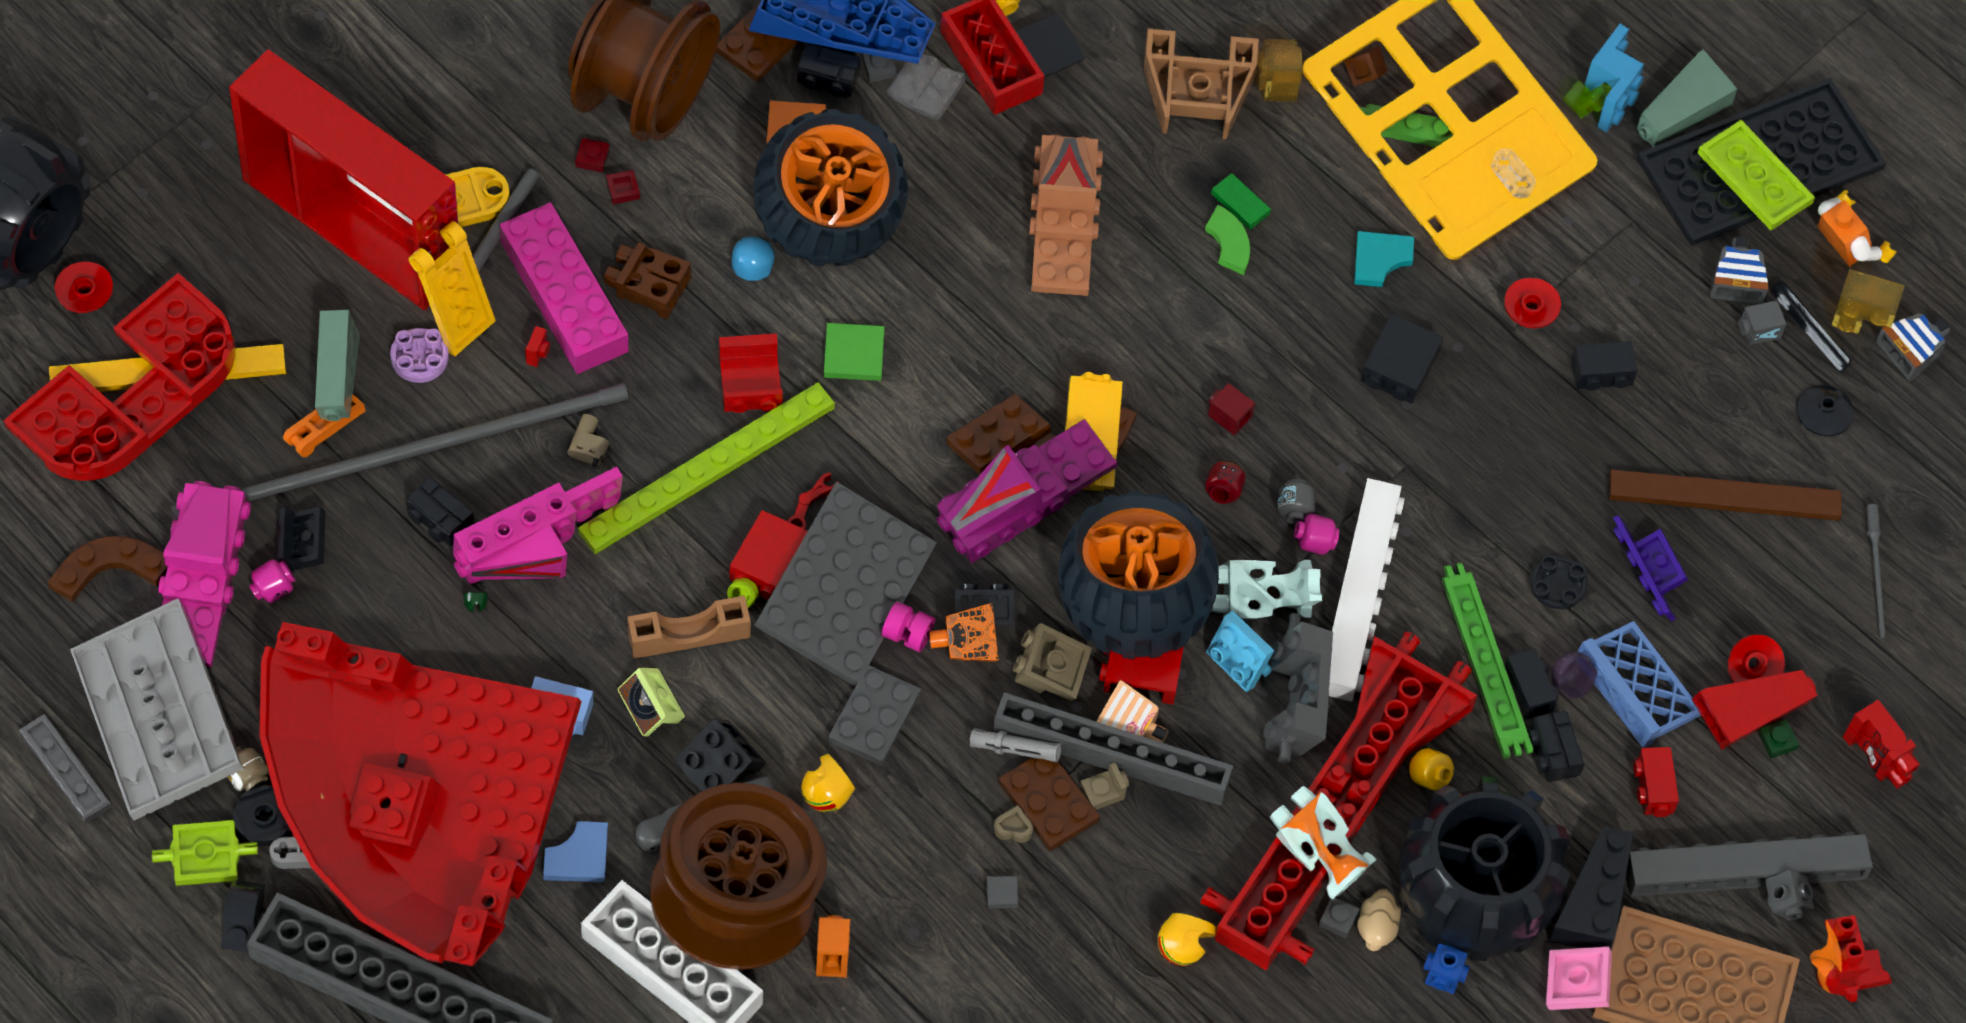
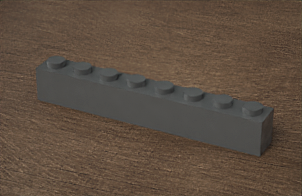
(1105, 744)
(1746, 864)

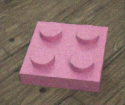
(1579, 978)

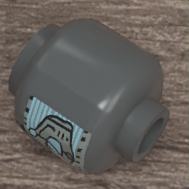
(1296, 500)

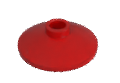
(83, 277)
(1532, 293)
(1768, 657)

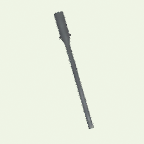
(1874, 533)

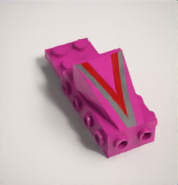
(532, 545)

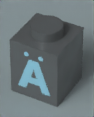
(1762, 323)

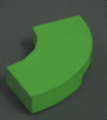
(1231, 238)

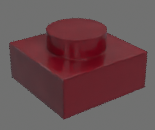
(592, 155)
(623, 187)

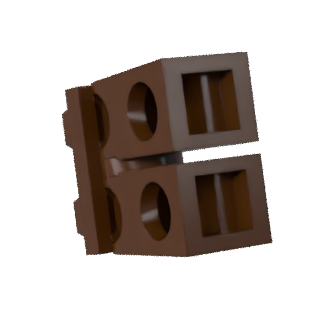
(649, 278)

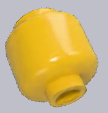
(1431, 769)

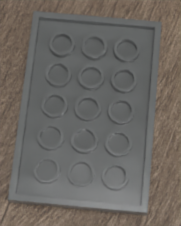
(844, 583)

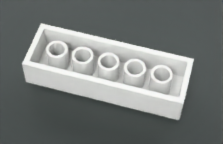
(631, 938)

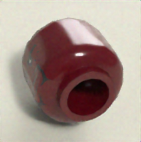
(1225, 482)

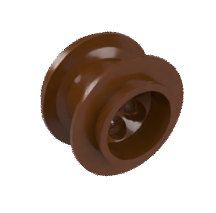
(644, 61)
(745, 841)

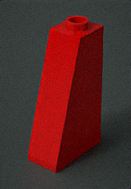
(1748, 705)

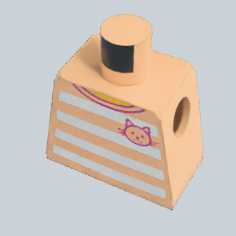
(1132, 713)

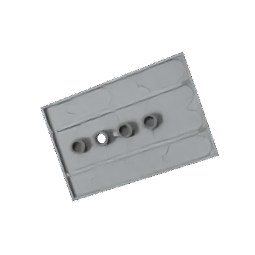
(156, 709)

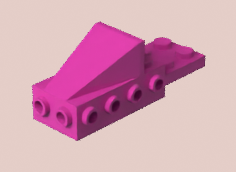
(204, 557)

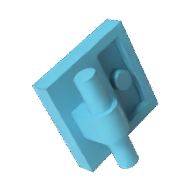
(1240, 652)

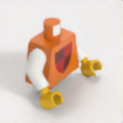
(1849, 233)

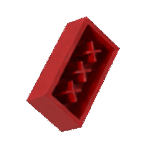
(992, 54)

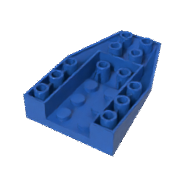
(863, 26)

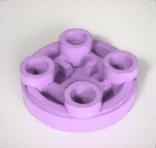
(419, 354)

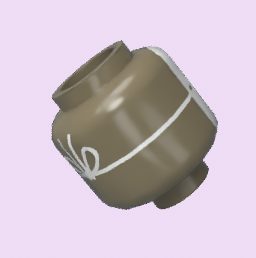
(253, 773)

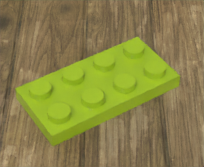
(1756, 175)

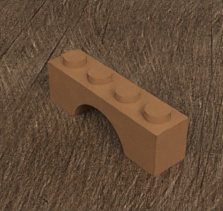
(720, 623)

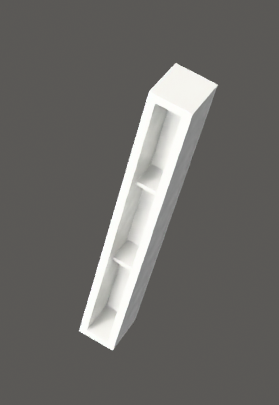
(1361, 584)

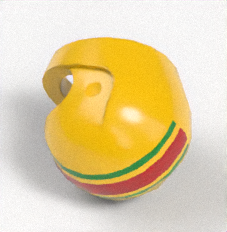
(827, 787)
(1180, 937)

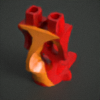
(1844, 963)

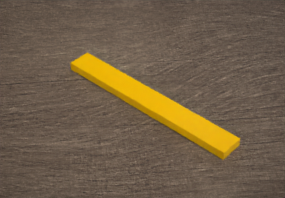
(124, 373)

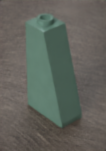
(1688, 100)
(336, 364)

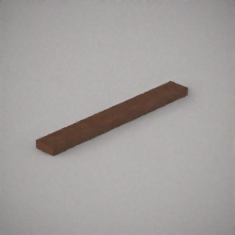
(1725, 495)

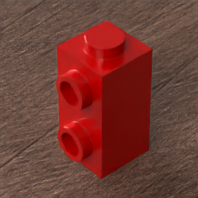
(1657, 781)

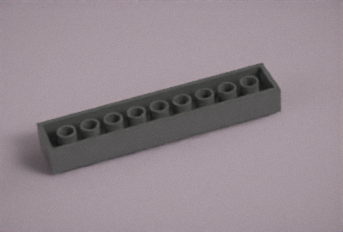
(372, 972)

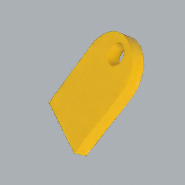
(472, 198)

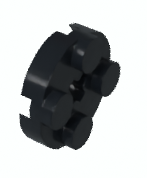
(249, 809)

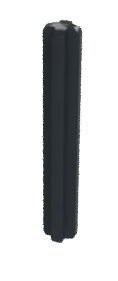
(1811, 325)

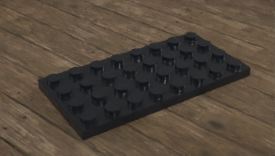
(1805, 130)

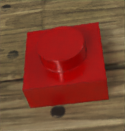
(537, 346)

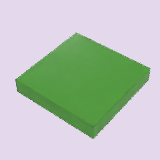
(854, 351)

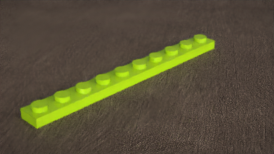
(706, 468)

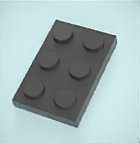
(874, 715)

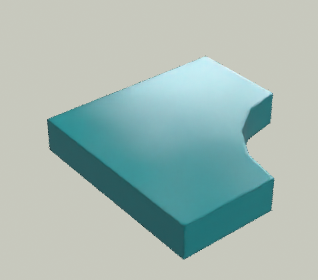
(1379, 255)

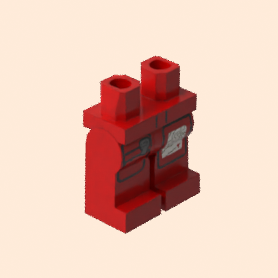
(1883, 744)

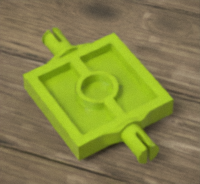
(205, 852)

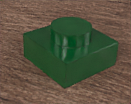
(1778, 739)

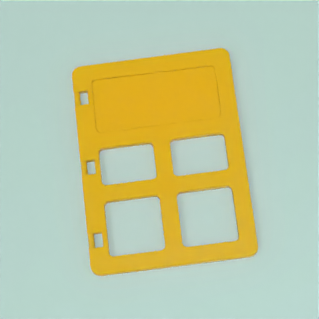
(1457, 176)

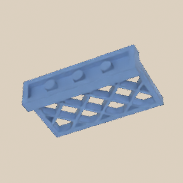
(1620, 691)

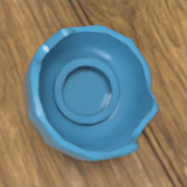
(752, 258)

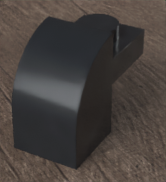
(241, 914)

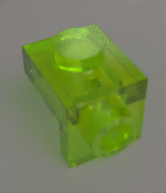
(1585, 101)

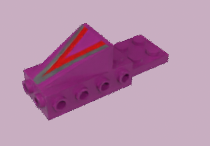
(1022, 490)

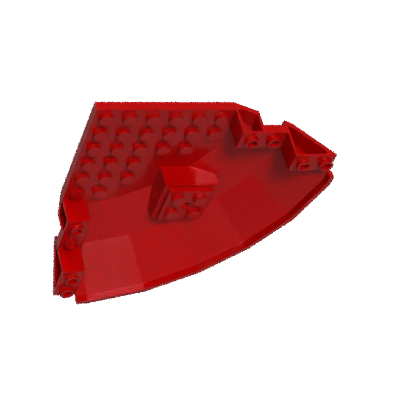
(460, 809)

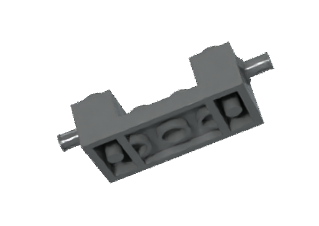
(1306, 657)

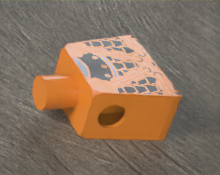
(968, 635)

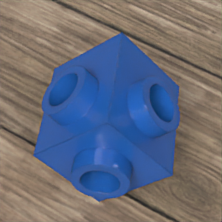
(1446, 968)

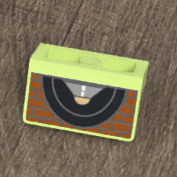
(650, 700)

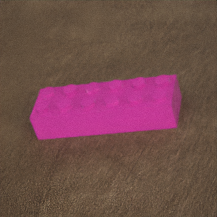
(564, 288)

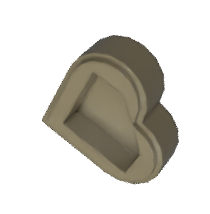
(1013, 825)

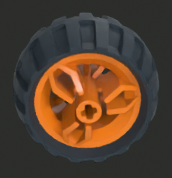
(839, 156)
(1139, 609)

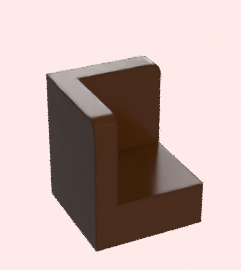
(1366, 65)

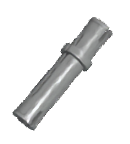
(1005, 743)

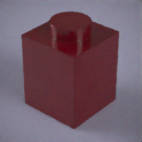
(1230, 408)

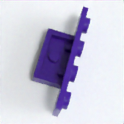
(1657, 562)

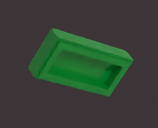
(1240, 201)

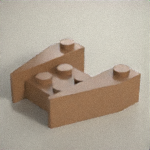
(1198, 85)

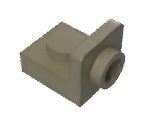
(1105, 787)

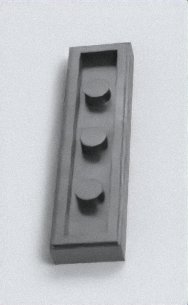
(65, 768)

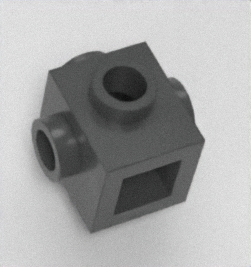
(1789, 894)

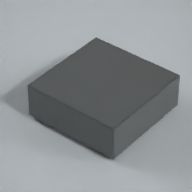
(1002, 892)

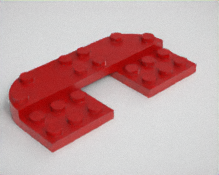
(90, 437)

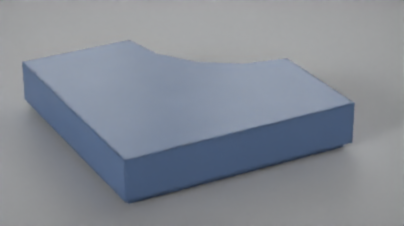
(581, 856)

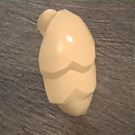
(1379, 919)

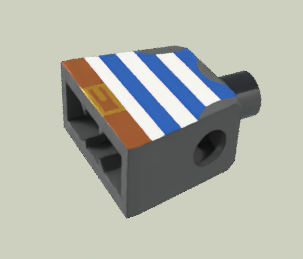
(1740, 274)
(1913, 343)

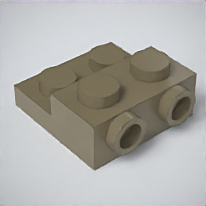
(1051, 662)

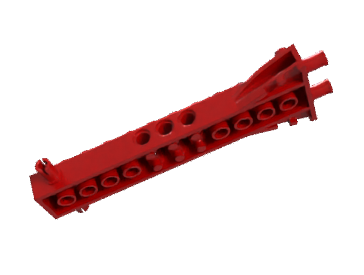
(1396, 714)

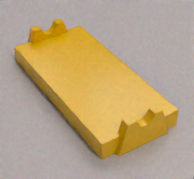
(1099, 403)

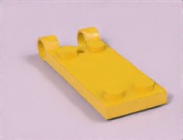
(454, 290)

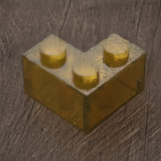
(1280, 69)
(1866, 299)

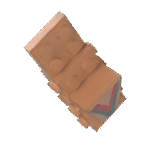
(1064, 213)

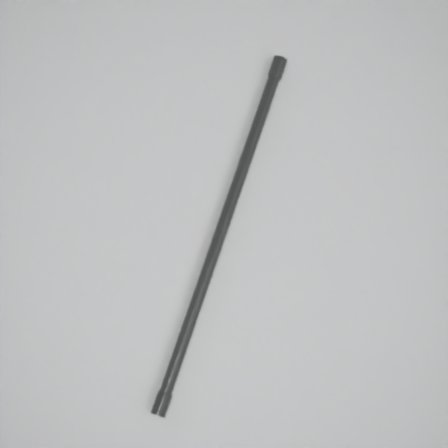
(600, 398)

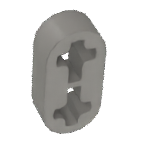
(294, 857)

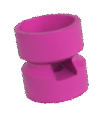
(908, 626)

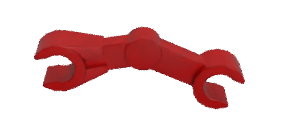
(805, 499)

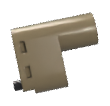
(585, 445)

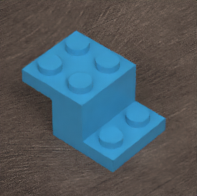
(1620, 73)

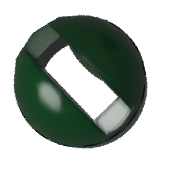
(478, 598)

